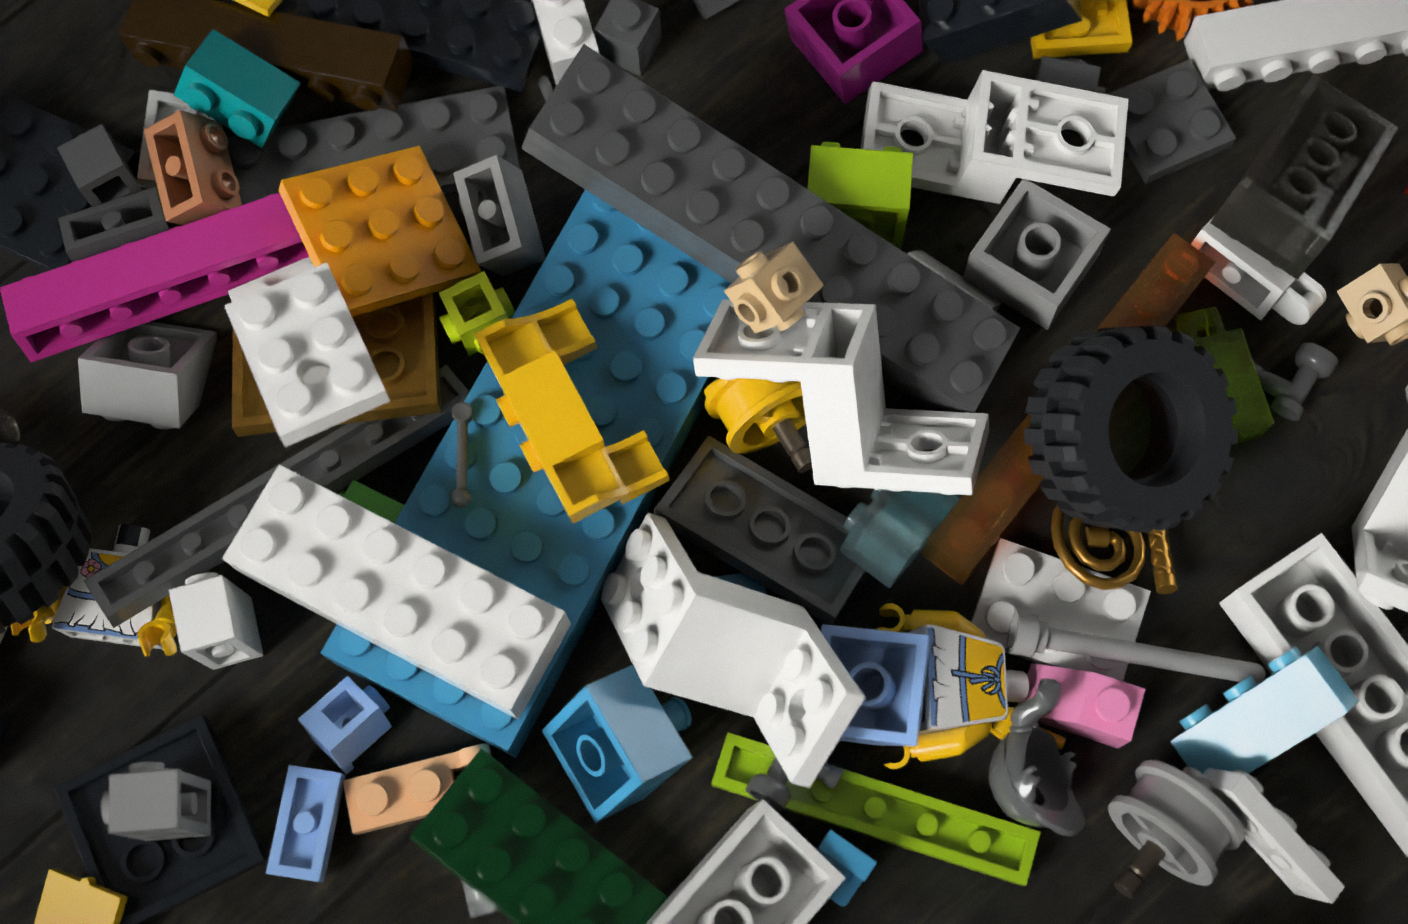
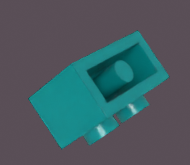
(236, 88)

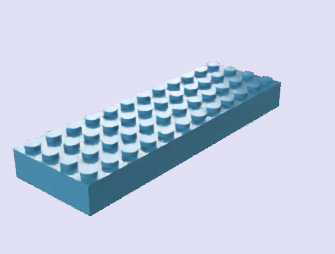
(648, 319)

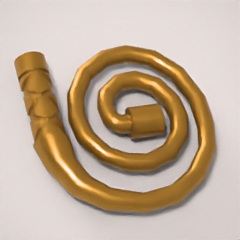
(1100, 538)

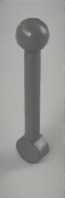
(463, 415)

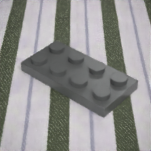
(763, 529)

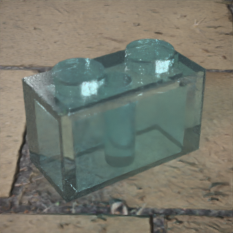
(893, 530)

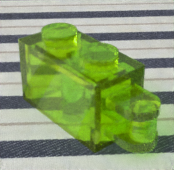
(1236, 361)

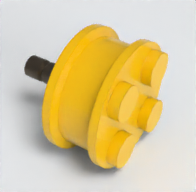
(760, 415)

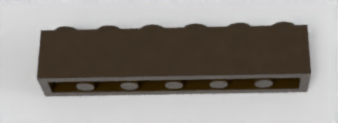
(322, 55)

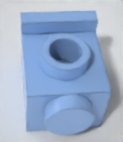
(346, 722)

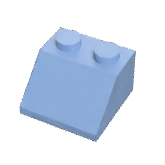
(892, 678)

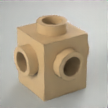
(773, 288)
(1378, 304)

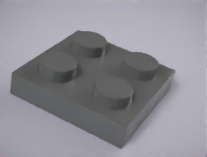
(1172, 122)

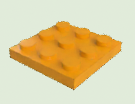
(380, 229)

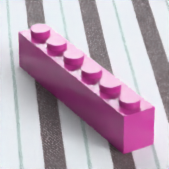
(150, 277)

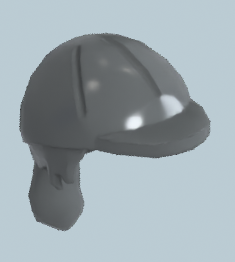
(1029, 773)

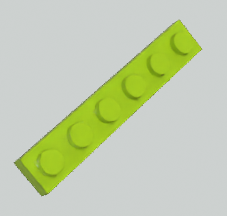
(892, 815)

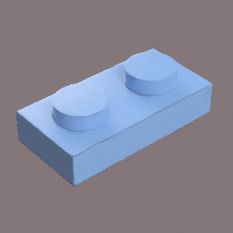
(306, 824)

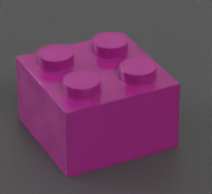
(854, 40)

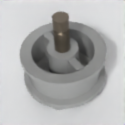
(1174, 825)

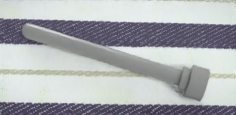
(1031, 636)

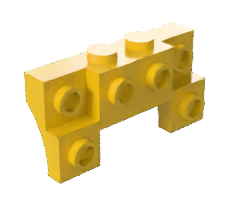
(561, 435)

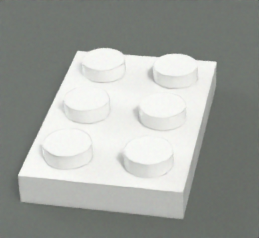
(1042, 586)

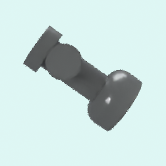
(1313, 363)
(772, 784)

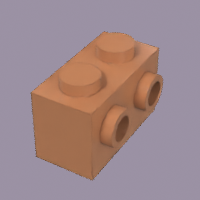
(192, 167)

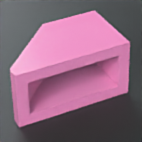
(1090, 704)

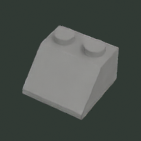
(147, 374)

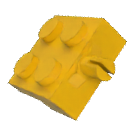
(1101, 31)

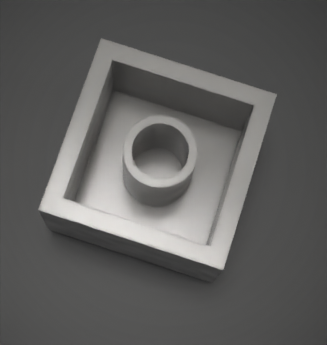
(1035, 253)

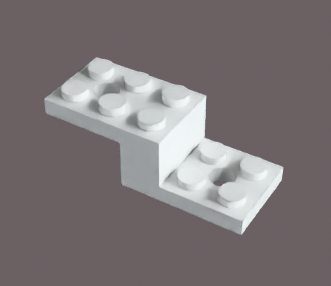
(1002, 134)

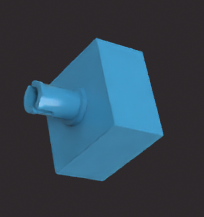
(618, 741)

